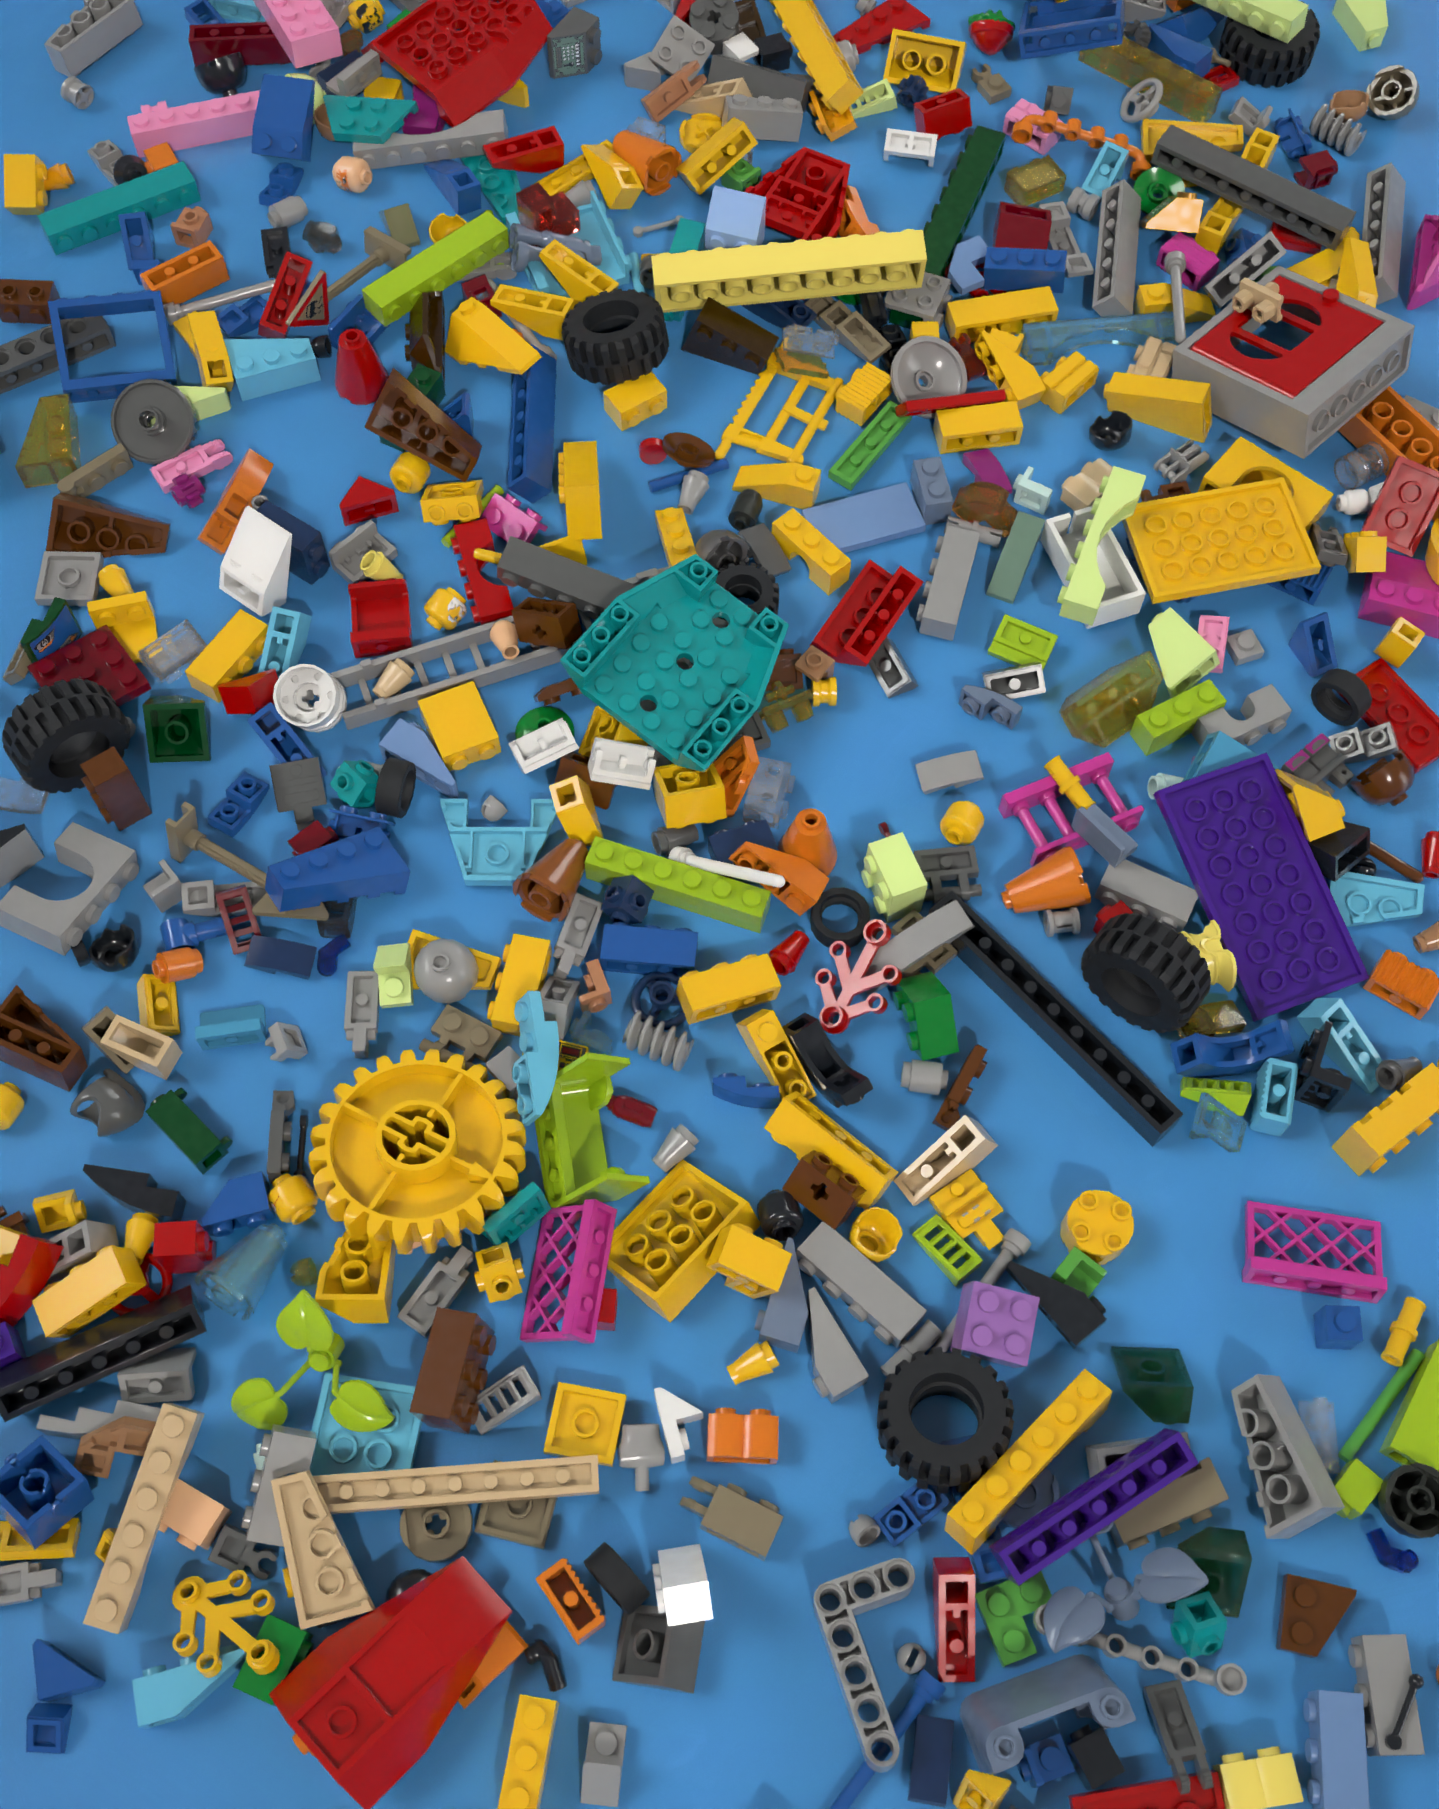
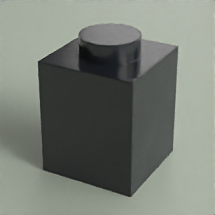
(773, 52)
(1093, 1757)

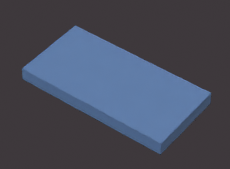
(868, 518)

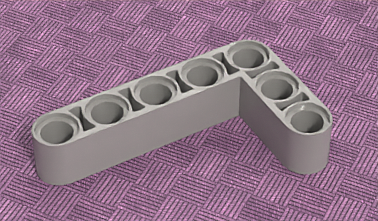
(856, 1655)

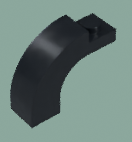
(822, 1063)

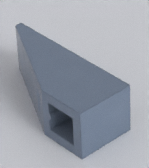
(786, 1311)

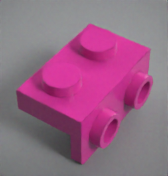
(508, 519)

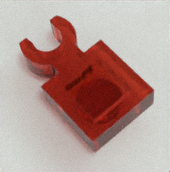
(974, 366)

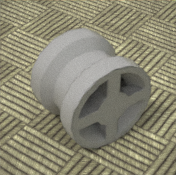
(77, 93)

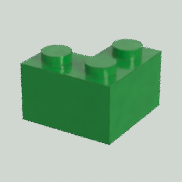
(929, 1013)

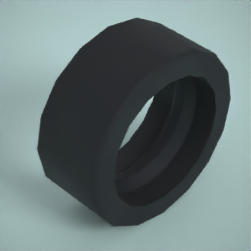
(1350, 687)
(395, 787)
(835, 897)
(617, 1578)

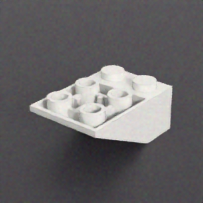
(257, 563)

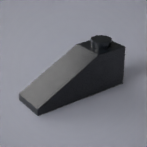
(1064, 1306)

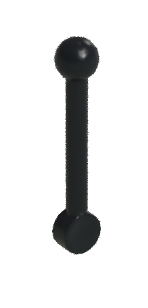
(302, 1141)
(1393, 1740)

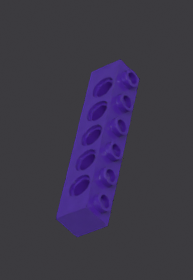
(1093, 1505)

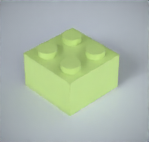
(894, 877)

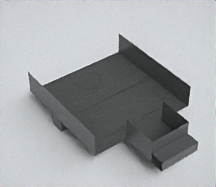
(299, 788)

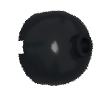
(222, 74)

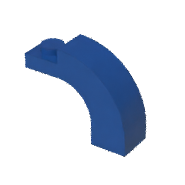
(1232, 1055)

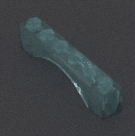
(1050, 340)

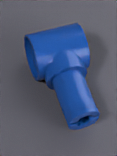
(180, 933)

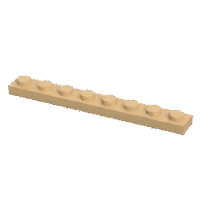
(459, 1484)

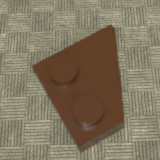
(1310, 1614)

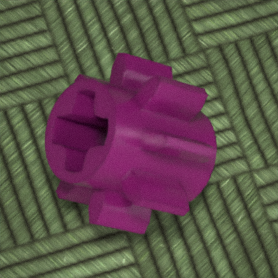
(187, 490)

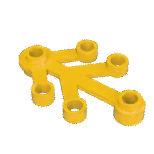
(220, 1620)

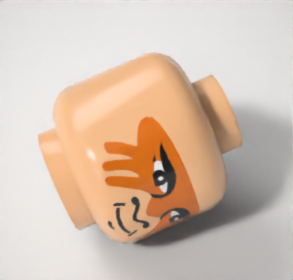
(352, 174)

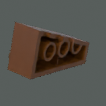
(422, 428)

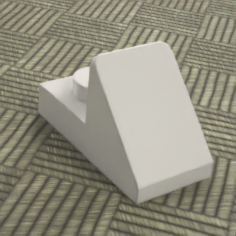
(672, 1413)

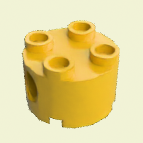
(1098, 1225)

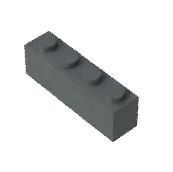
(760, 80)

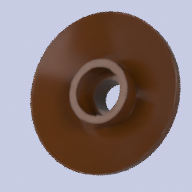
(688, 450)

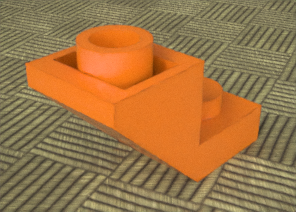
(501, 1655)

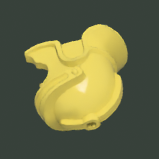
(1219, 960)

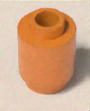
(177, 964)

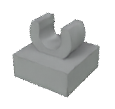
(287, 1042)

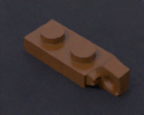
(960, 1090)

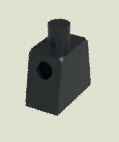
(1341, 850)

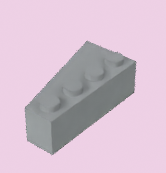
(1285, 1462)

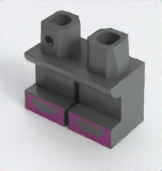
(1318, 764)

